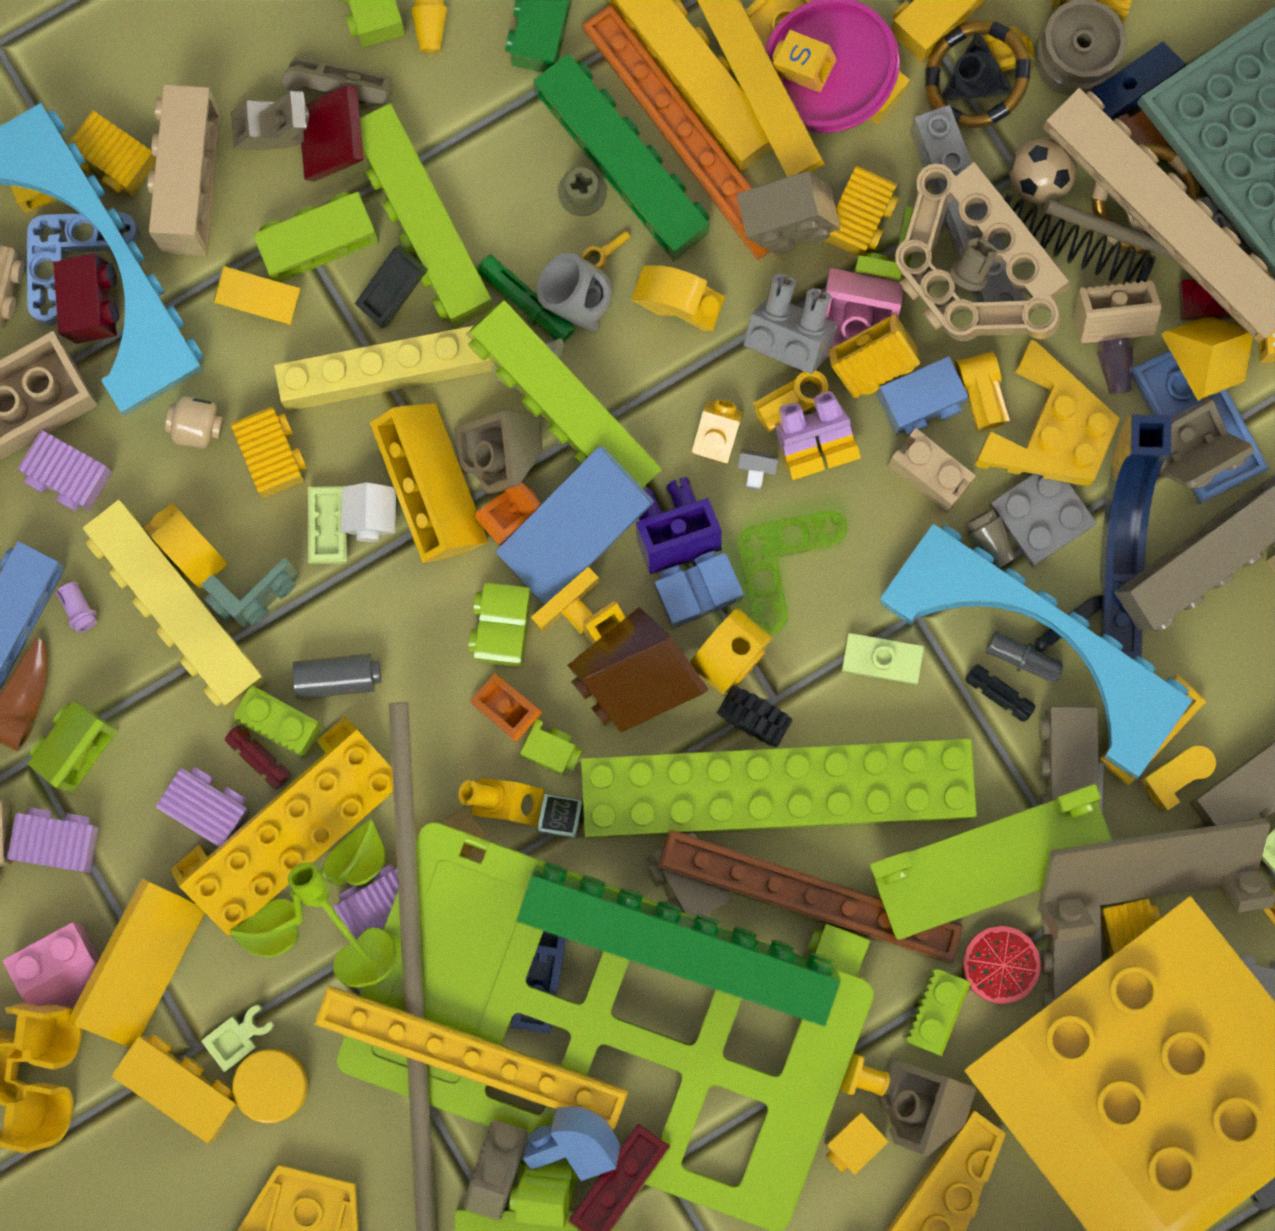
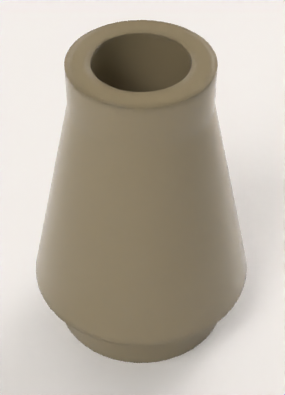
(990, 535)

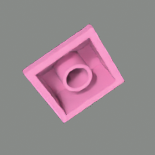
(860, 302)
(54, 967)

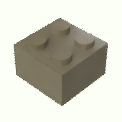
(789, 212)

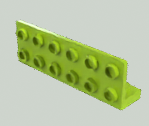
(984, 863)

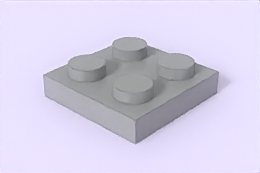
(1042, 516)

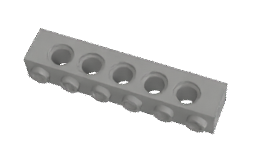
(941, 142)

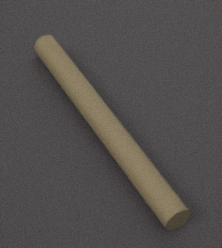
(1104, 227)

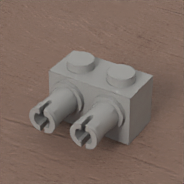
(789, 332)

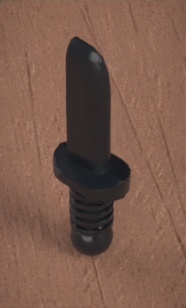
(1085, 610)

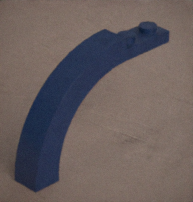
(1133, 475)

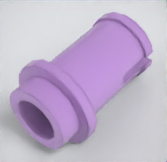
(76, 607)

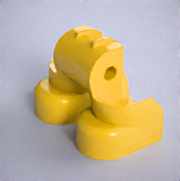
(36, 1112)

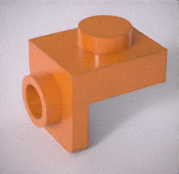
(507, 512)

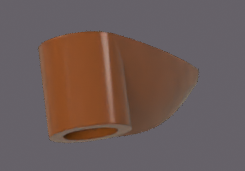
(23, 697)

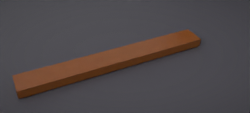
(798, 894)

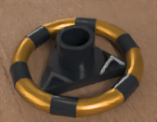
(978, 73)

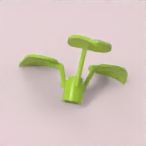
(274, 926)

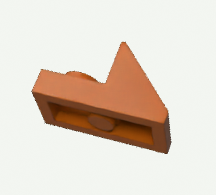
(505, 707)

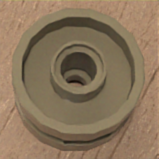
(1079, 46)

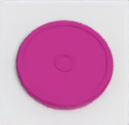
(864, 65)

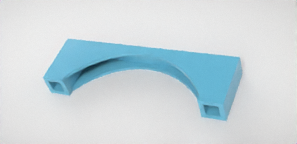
(152, 349)
(1136, 701)

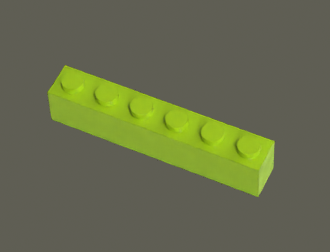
(422, 218)
(555, 392)

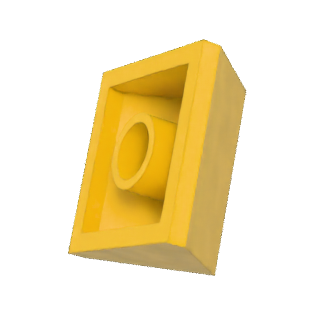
(1210, 354)

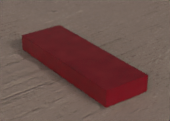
(619, 1187)

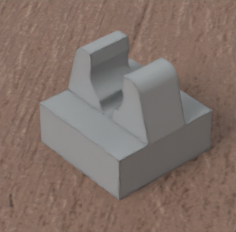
(757, 465)

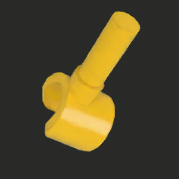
(606, 250)

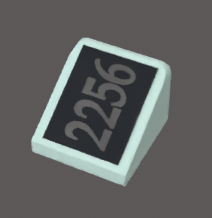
(559, 816)

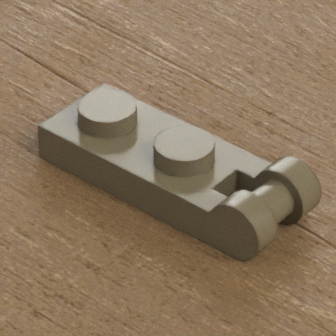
(329, 77)

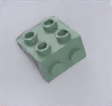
(254, 605)

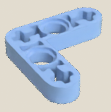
(55, 249)

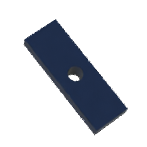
(1126, 87)

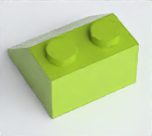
(71, 746)

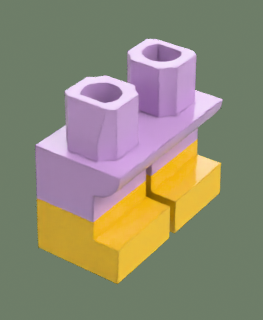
(815, 437)

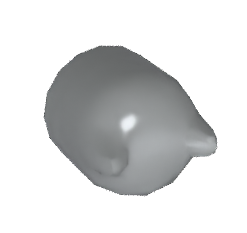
(575, 290)

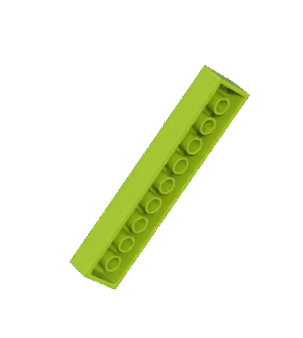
(778, 789)

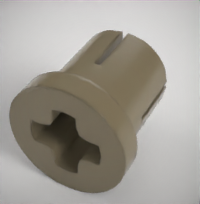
(973, 266)

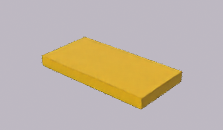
(137, 964)

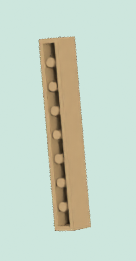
(1166, 211)

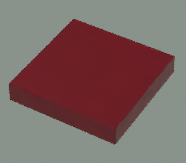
(332, 134)

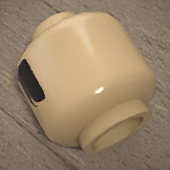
(193, 422)

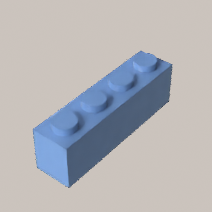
(25, 589)

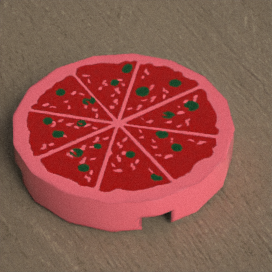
(1001, 964)

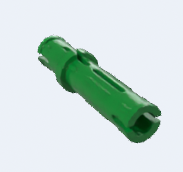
(524, 298)

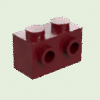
(85, 298)

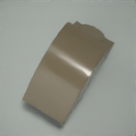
(269, 124)

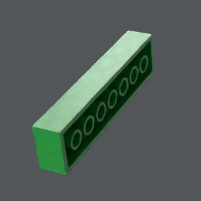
(680, 944)

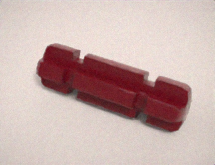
(257, 757)

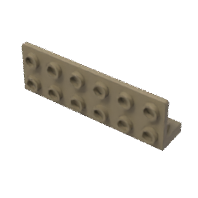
(1154, 867)

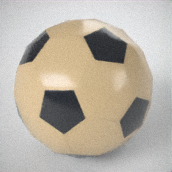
(1042, 171)

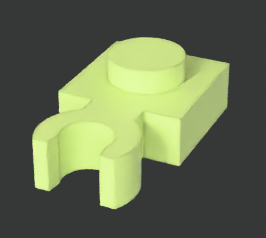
(233, 1040)

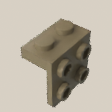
(1202, 446)

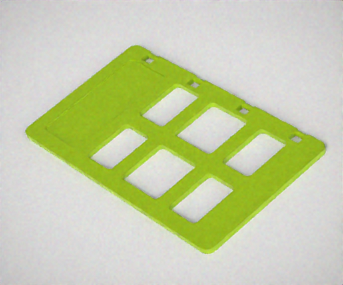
(477, 981)

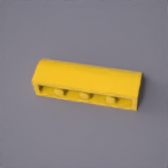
(428, 481)

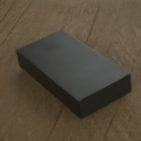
(391, 286)

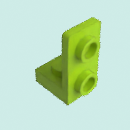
(878, 264)

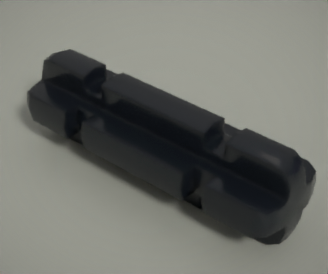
(1000, 693)

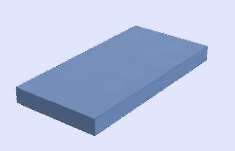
(1169, 393)
(575, 525)

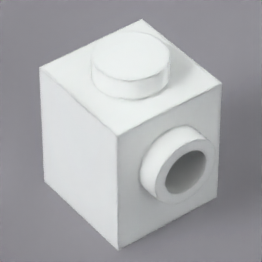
(368, 511)

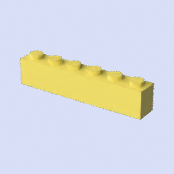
(378, 369)
(173, 604)

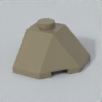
(499, 448)
(924, 1106)

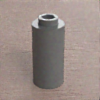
(335, 676)

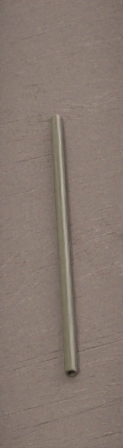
(411, 959)

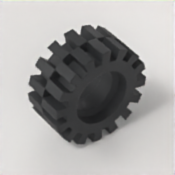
(754, 716)

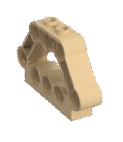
(989, 318)

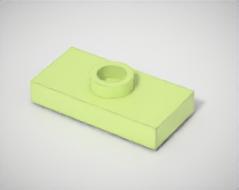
(325, 537)
(882, 659)

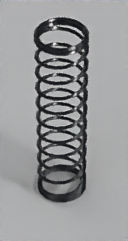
(1144, 272)

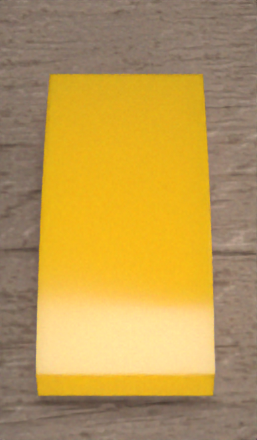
(256, 295)

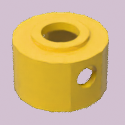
(731, 652)

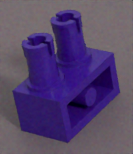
(680, 533)

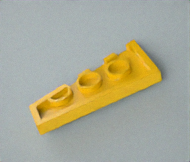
(954, 1182)

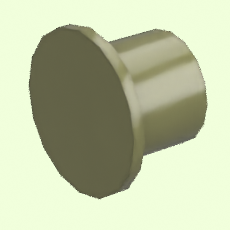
(582, 192)

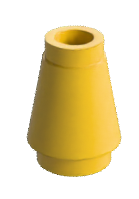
(429, 24)

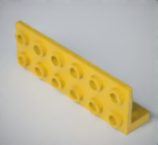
(288, 830)

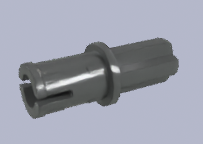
(1024, 657)

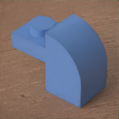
(577, 1136)

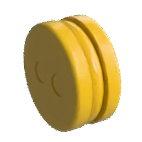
(270, 1085)

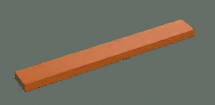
(671, 116)

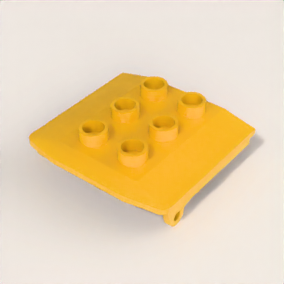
(1147, 1082)

